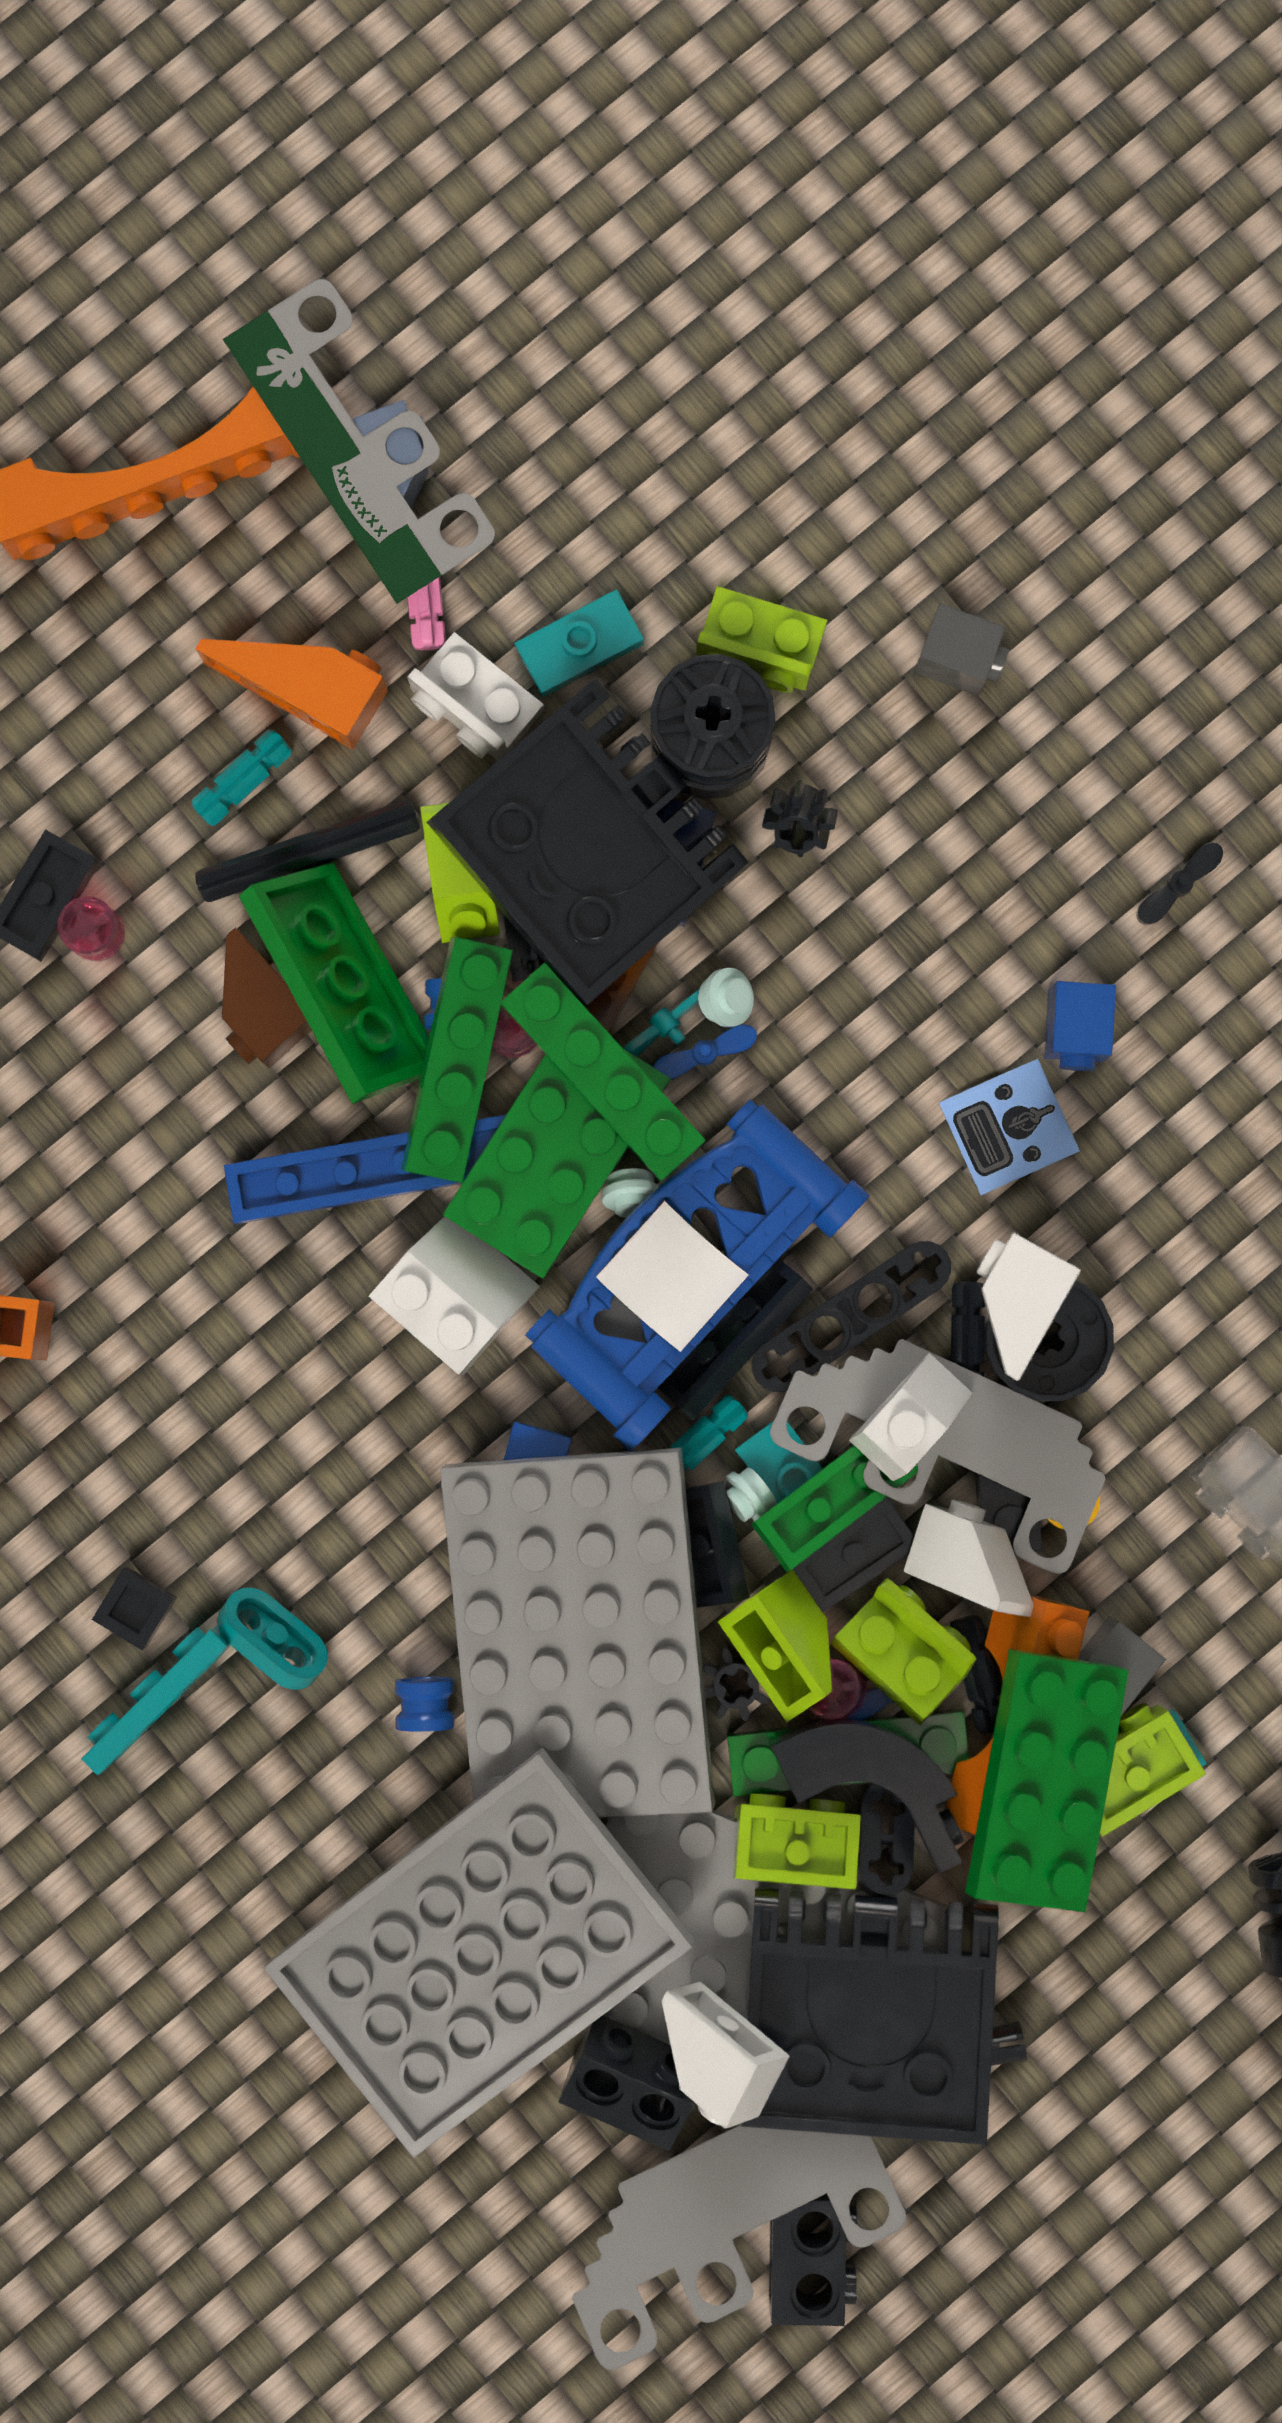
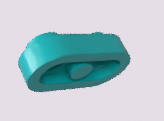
(273, 1637)

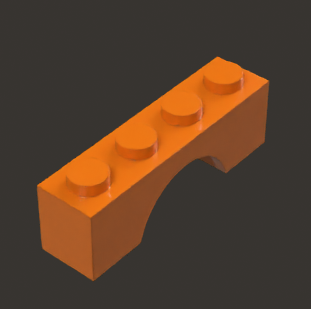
(1050, 1630)

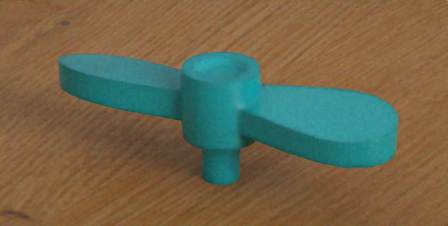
(663, 1024)

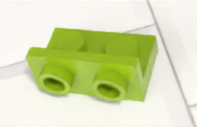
(764, 635)
(905, 1650)
(1147, 1765)
(796, 1844)

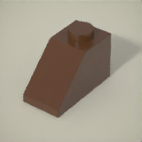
(258, 1005)

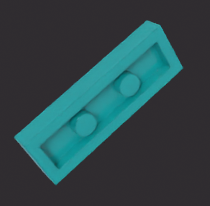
(154, 1698)

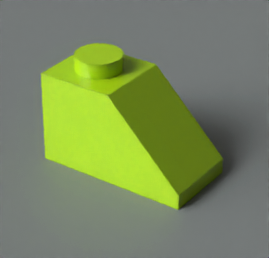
(459, 901)
(784, 1644)

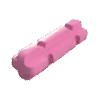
(425, 608)

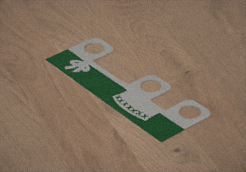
(349, 467)

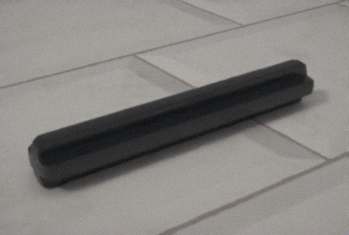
(307, 850)

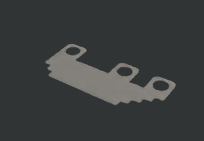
(992, 1435)
(704, 2198)

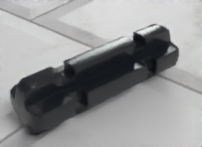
(968, 1326)
(981, 1681)

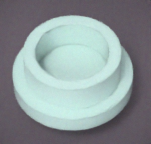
(726, 997)
(627, 1190)
(748, 1495)

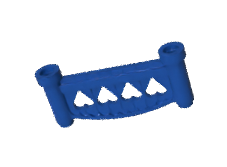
(794, 1191)

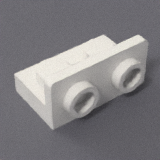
(475, 698)

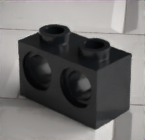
(627, 2083)
(803, 2253)

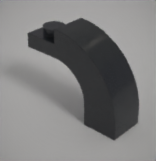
(857, 1750)

